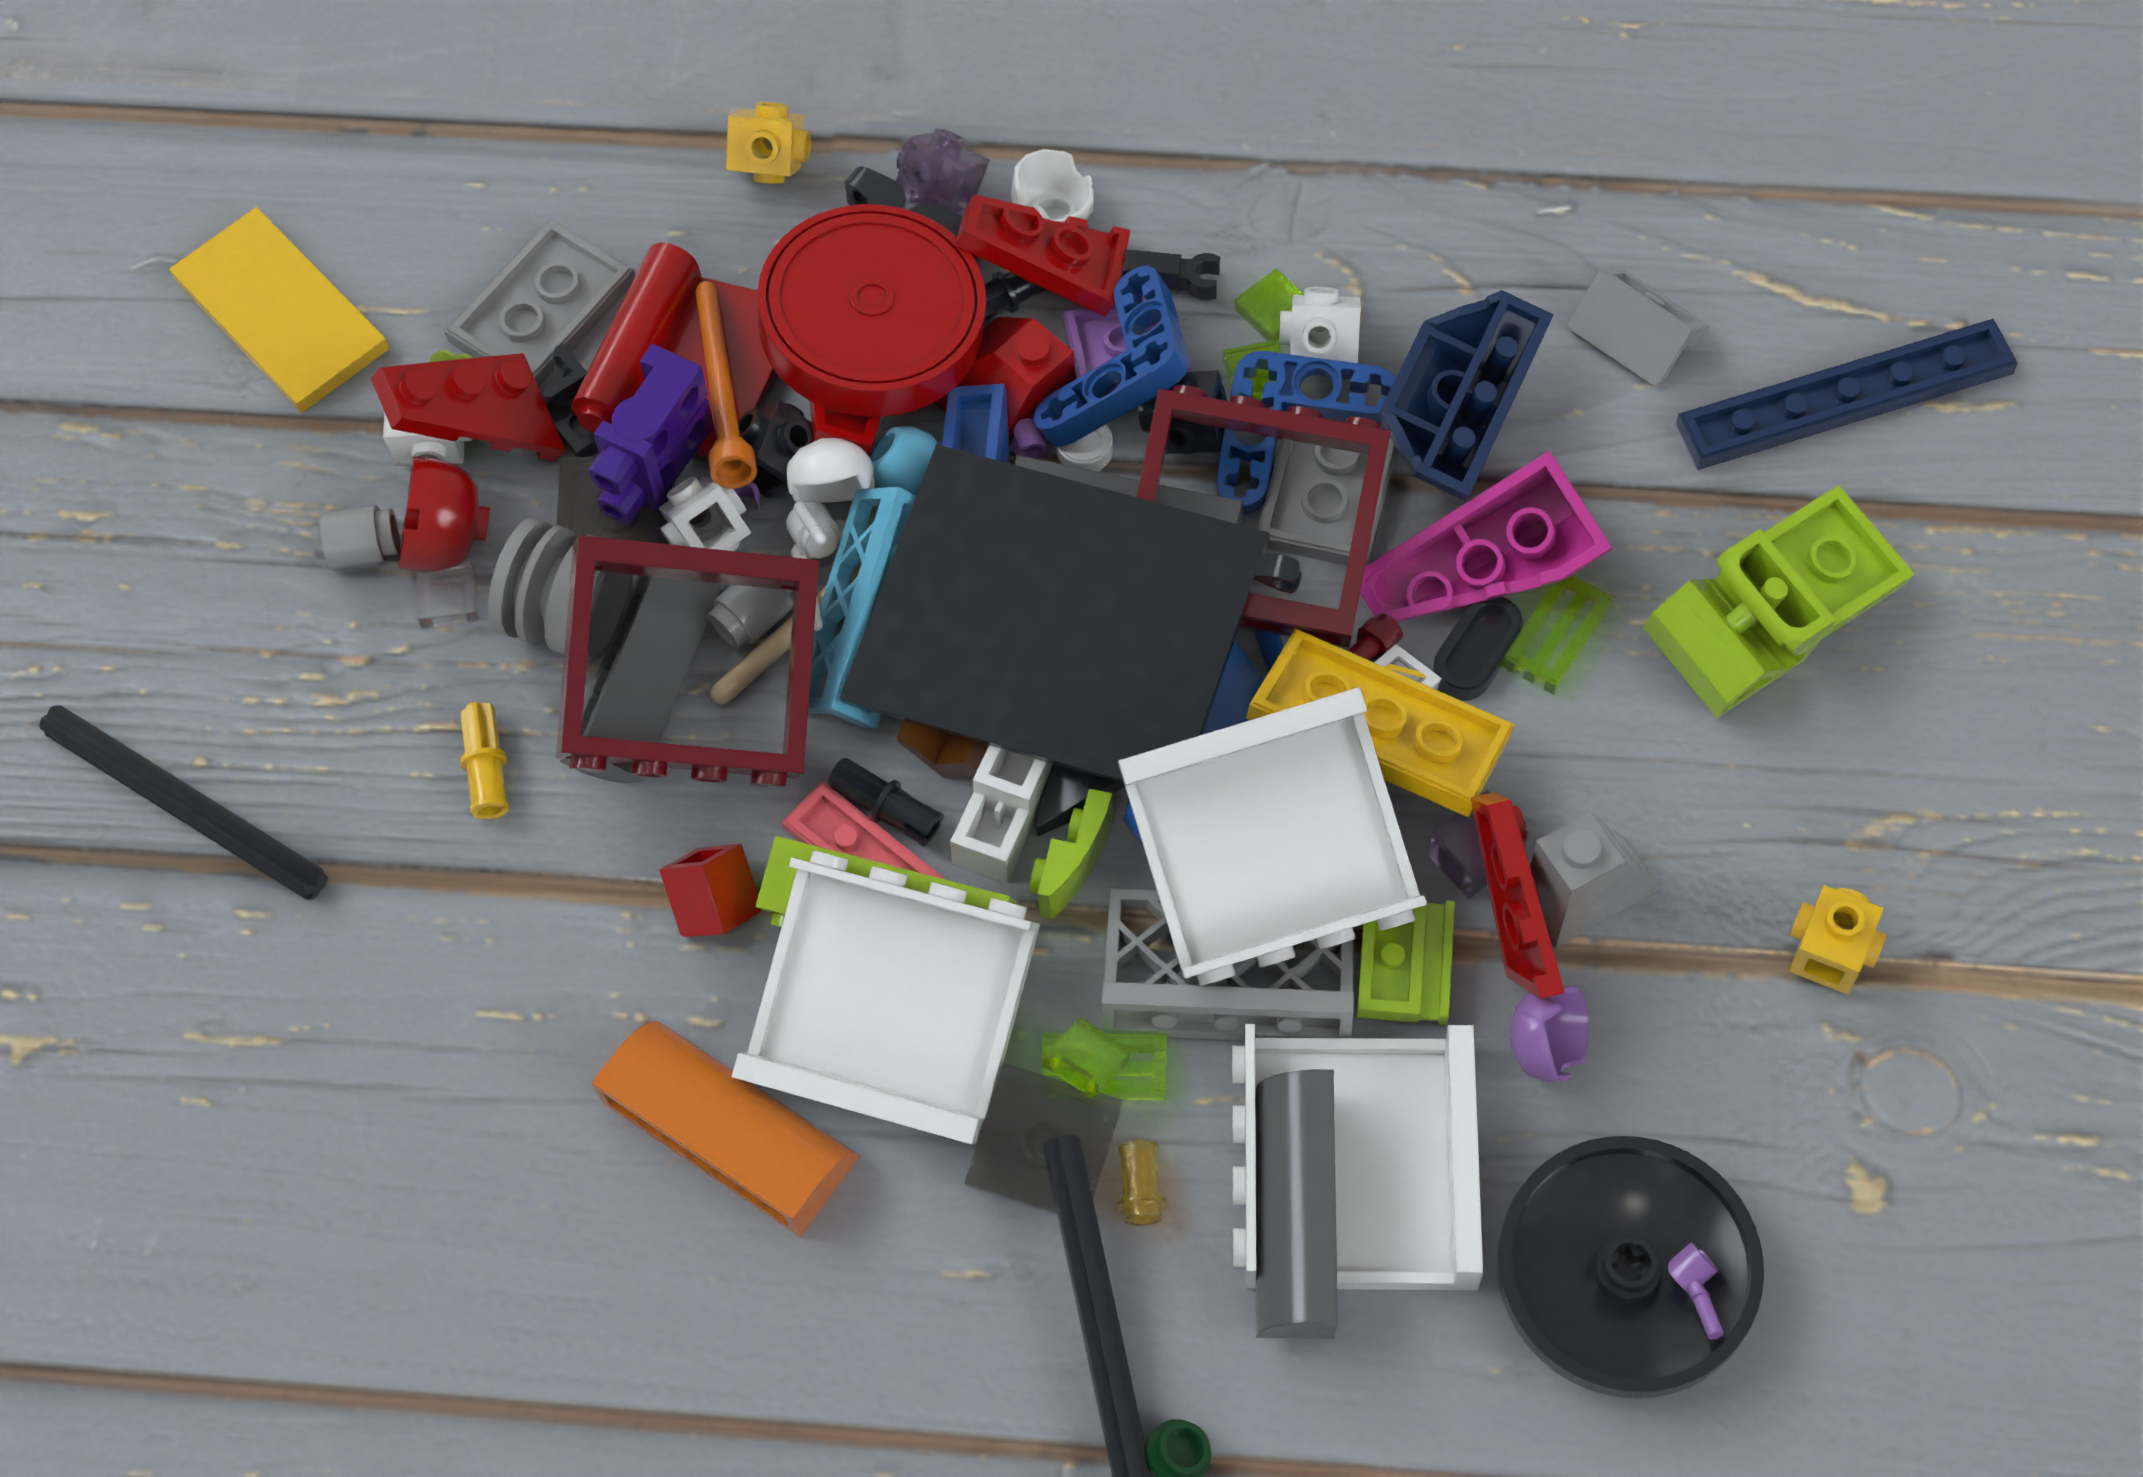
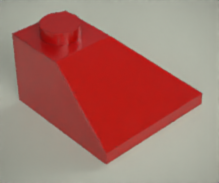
(1023, 359)

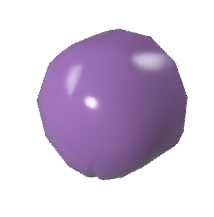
(1550, 1034)

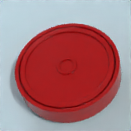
(871, 310)

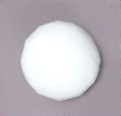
(1052, 185)
(829, 471)

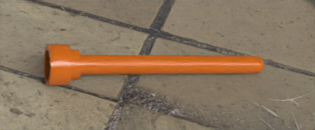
(731, 457)

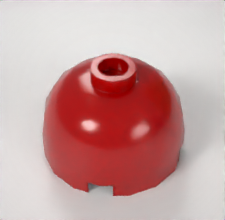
(440, 516)

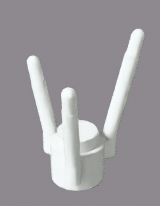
(814, 536)

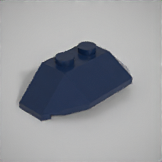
(1461, 387)

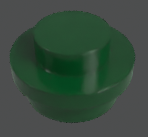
(1178, 1450)

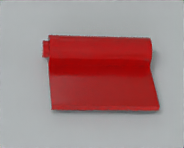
(664, 312)

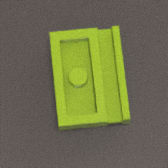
(1408, 967)

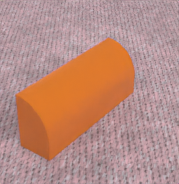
(724, 1125)

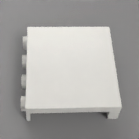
(1271, 836)
(890, 998)
(1400, 1156)

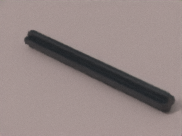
(184, 802)
(1096, 1307)

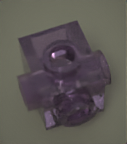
(940, 169)

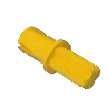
(483, 761)

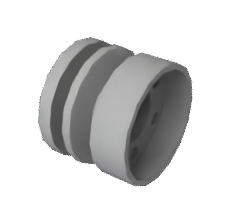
(533, 587)

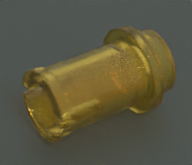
(1140, 1181)

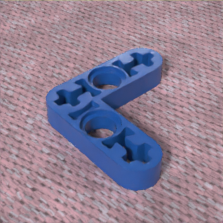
(1148, 364)
(1289, 373)

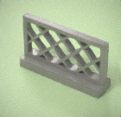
(1216, 1009)

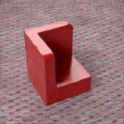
(710, 890)

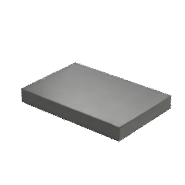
(542, 299)
(1317, 499)

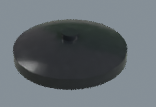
(1591, 1261)

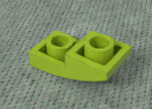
(1072, 861)

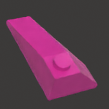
(1497, 544)

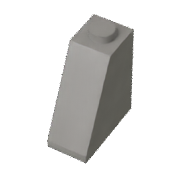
(1586, 877)

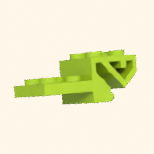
(1776, 599)

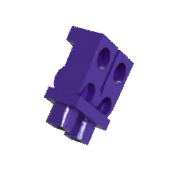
(651, 436)

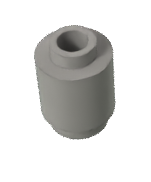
(356, 536)
(747, 613)

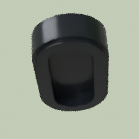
(1477, 648)

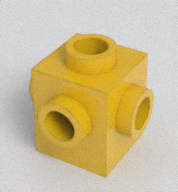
(750, 146)
(1836, 938)

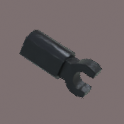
(1179, 272)

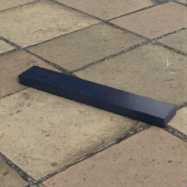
(1845, 394)

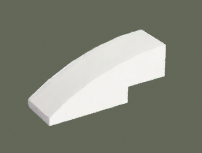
(999, 813)

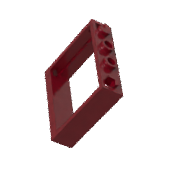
(1297, 425)
(692, 564)

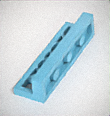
(855, 600)

